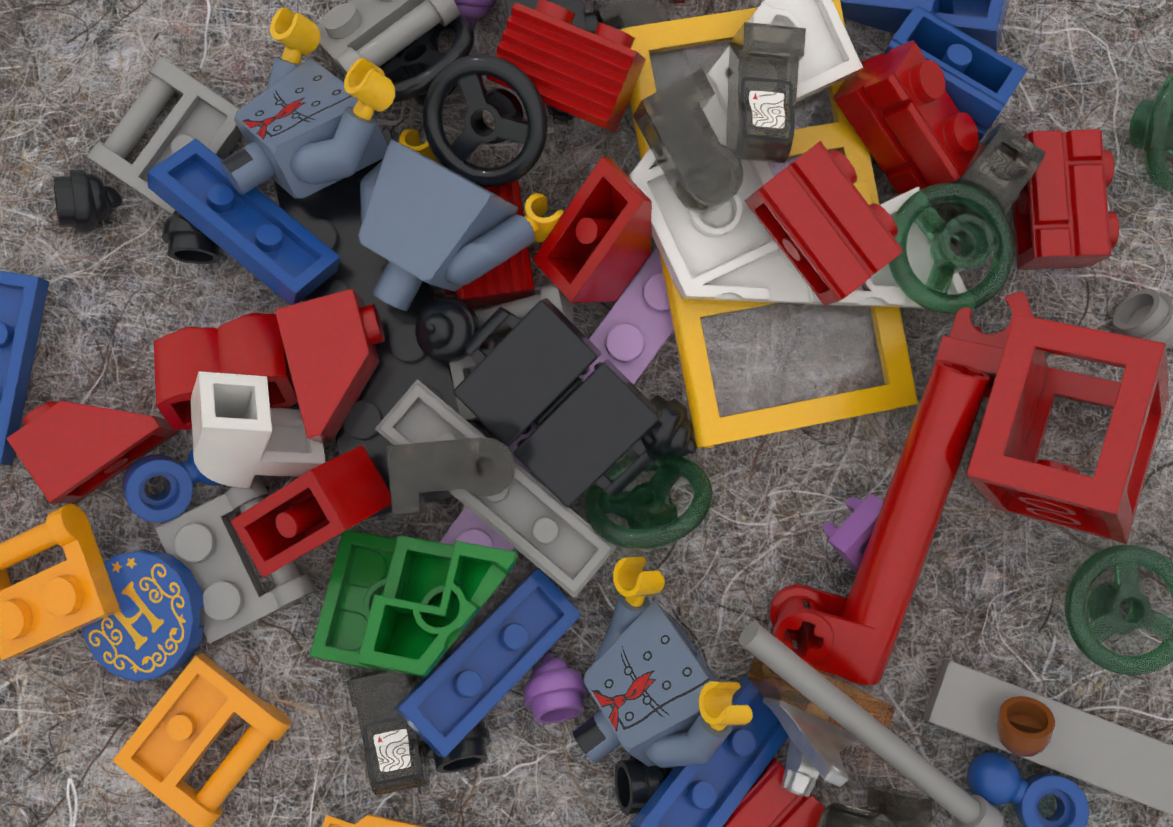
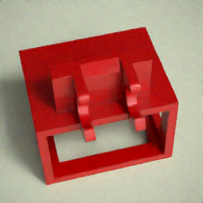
(1021, 403)

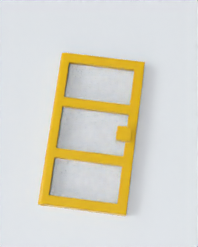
(770, 363)

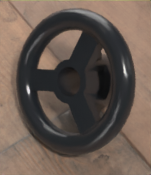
(423, 61)
(505, 110)

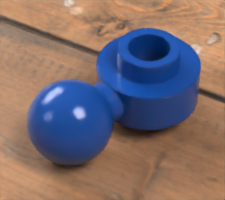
(173, 498)
(1000, 782)

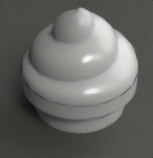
(1146, 316)

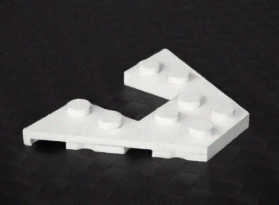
(729, 250)

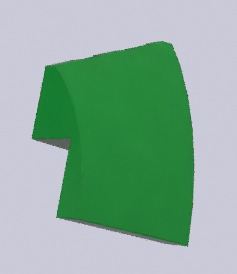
(403, 600)

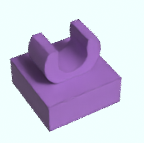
(853, 535)

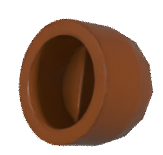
(1025, 726)

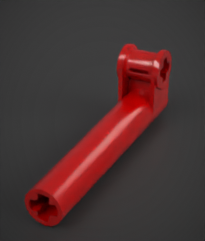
(859, 631)

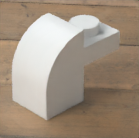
(243, 436)

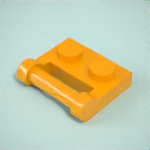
(60, 596)
(183, 730)

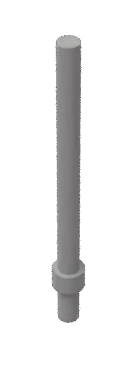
(966, 809)

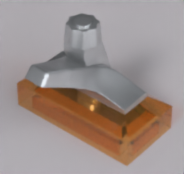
(813, 734)

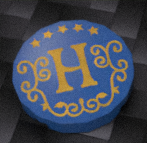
(156, 618)

